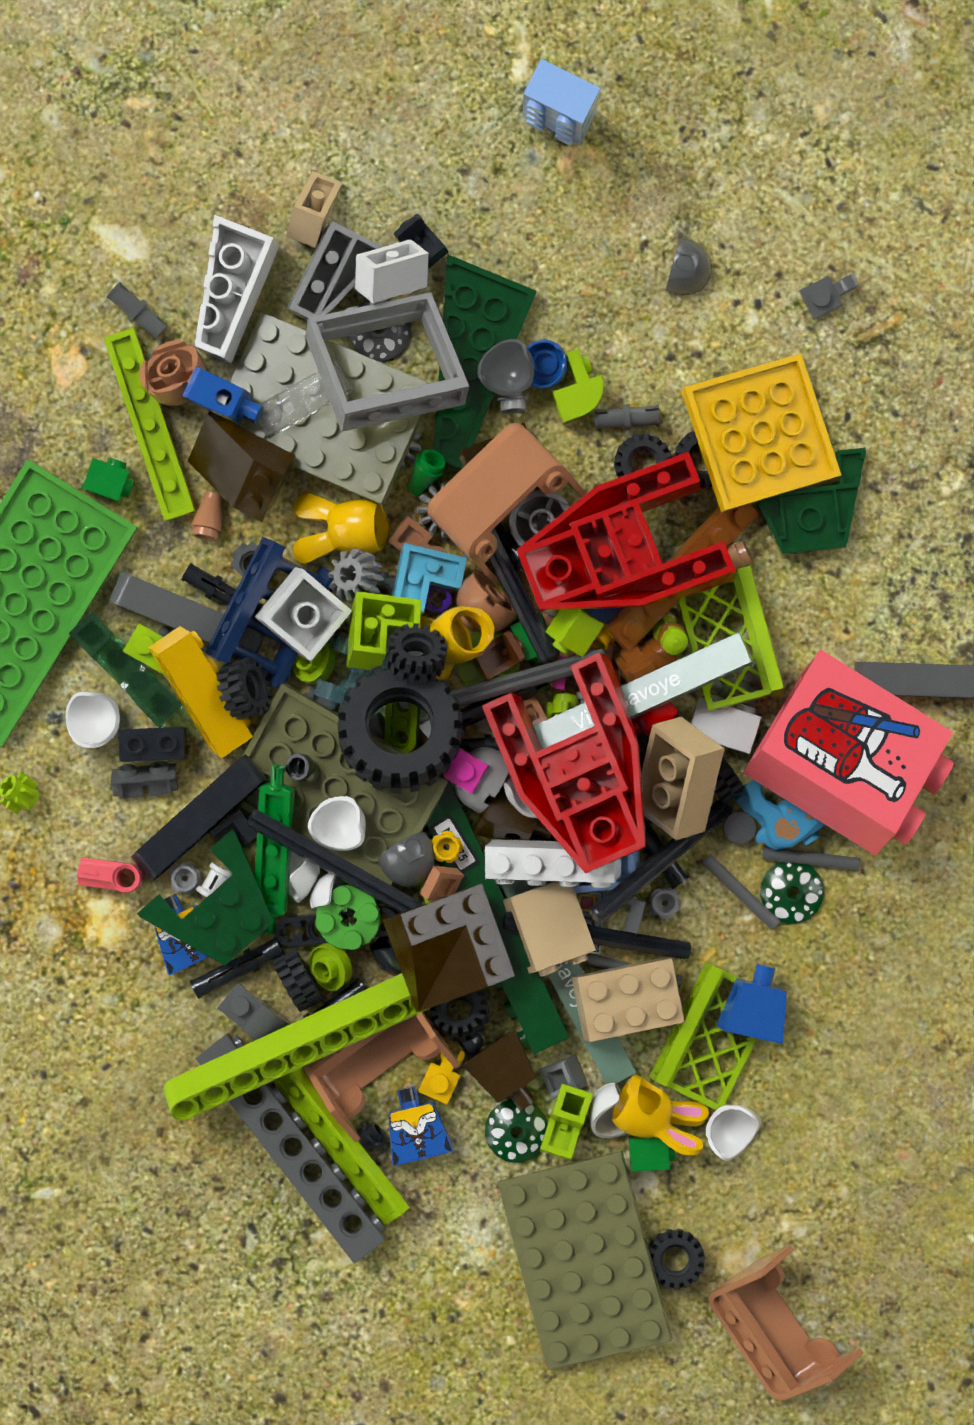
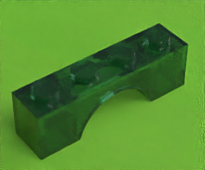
(131, 674)

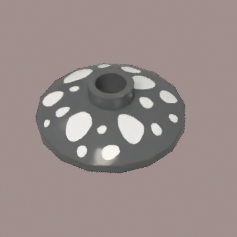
(384, 345)

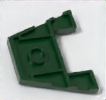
(816, 516)
(224, 919)

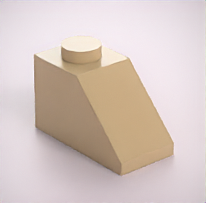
(313, 209)

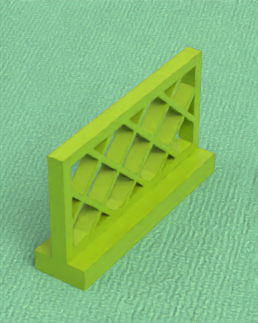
(757, 633)
(685, 1033)

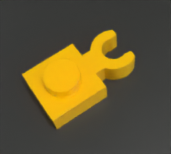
(440, 1079)

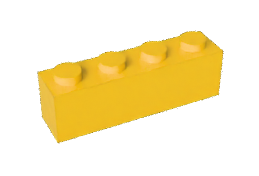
(196, 684)

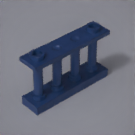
(241, 609)

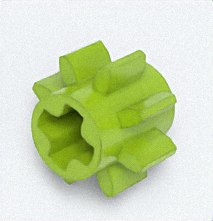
(19, 792)

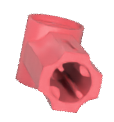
(107, 874)

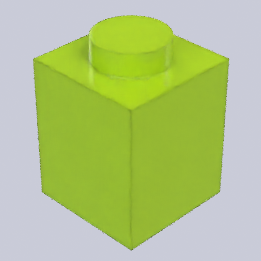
(574, 631)

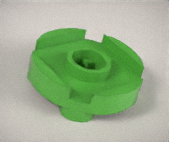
(344, 936)

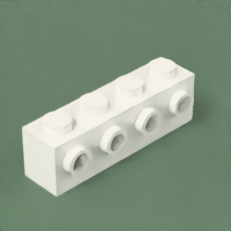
(541, 863)

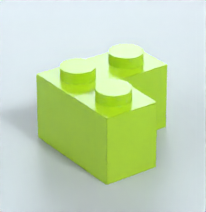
(372, 623)

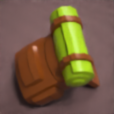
(655, 651)

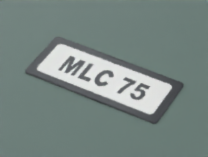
(467, 857)

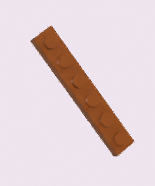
(635, 622)

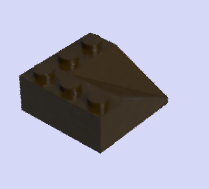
(448, 947)

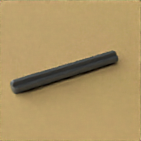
(519, 680)

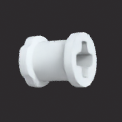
(214, 879)

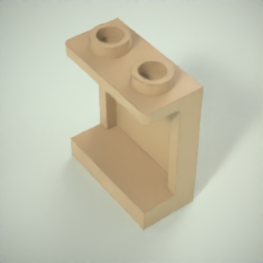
(551, 927)

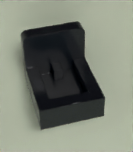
(423, 236)

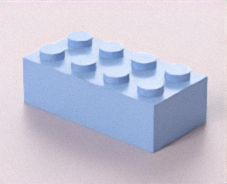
(560, 103)

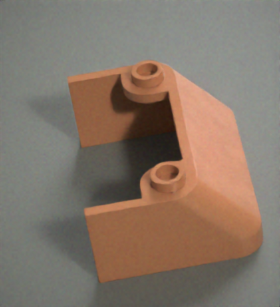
(492, 488)
(347, 1071)
(770, 1333)

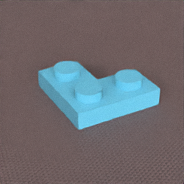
(426, 566)

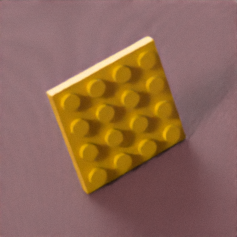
(761, 432)

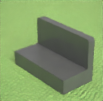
(633, 914)

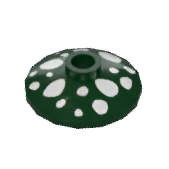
(775, 886)
(500, 1123)

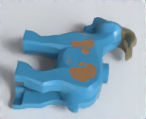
(781, 824)

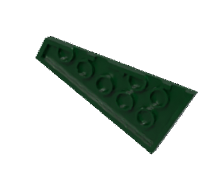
(477, 315)

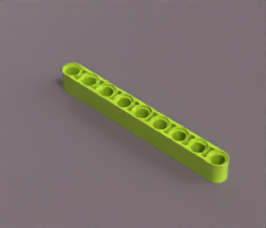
(289, 1048)

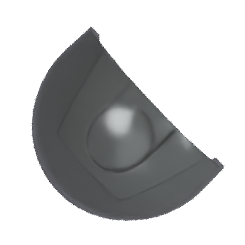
(690, 269)
(507, 368)
(409, 860)

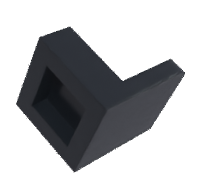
(237, 823)

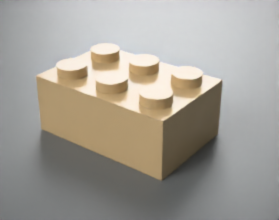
(679, 777)
(627, 999)

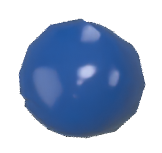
(549, 363)

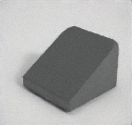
(566, 1071)

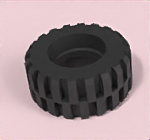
(391, 769)

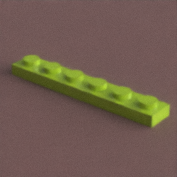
(149, 426)
(349, 1156)

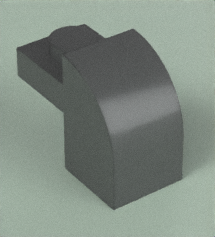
(251, 1013)

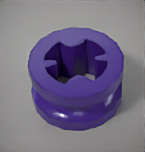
(445, 603)

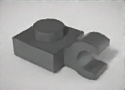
(824, 296)

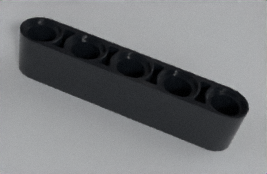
(198, 818)

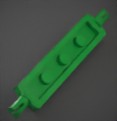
(272, 859)

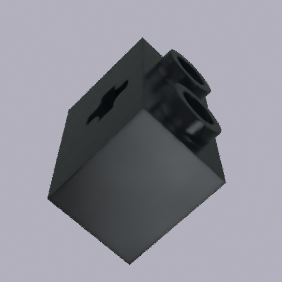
(152, 744)

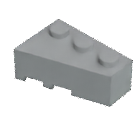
(329, 271)

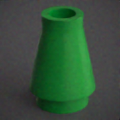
(426, 470)

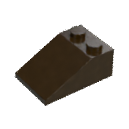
(240, 465)

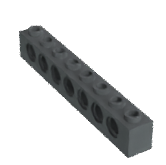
(354, 1243)

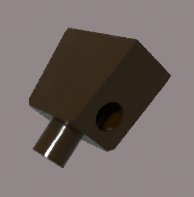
(505, 822)
(504, 1070)

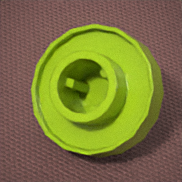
(318, 668)
(330, 967)

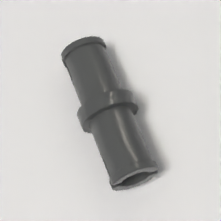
(137, 311)
(627, 417)

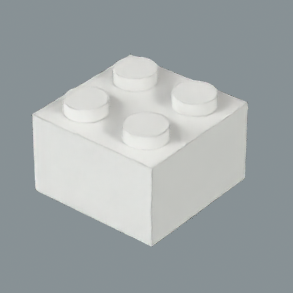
(303, 613)

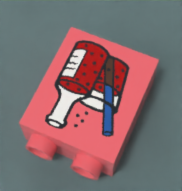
(852, 755)

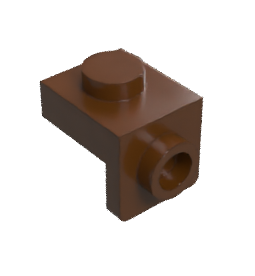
(499, 656)

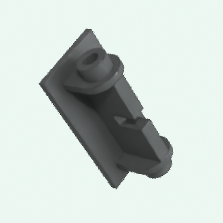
(129, 779)

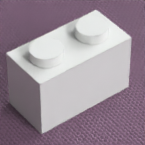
(391, 271)
(727, 726)

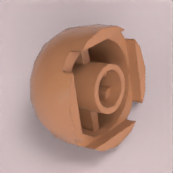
(170, 371)
(480, 593)

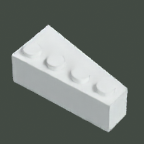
(232, 286)

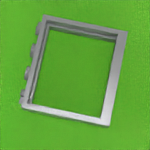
(399, 403)

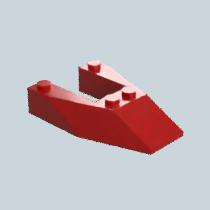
(604, 551)
(586, 784)

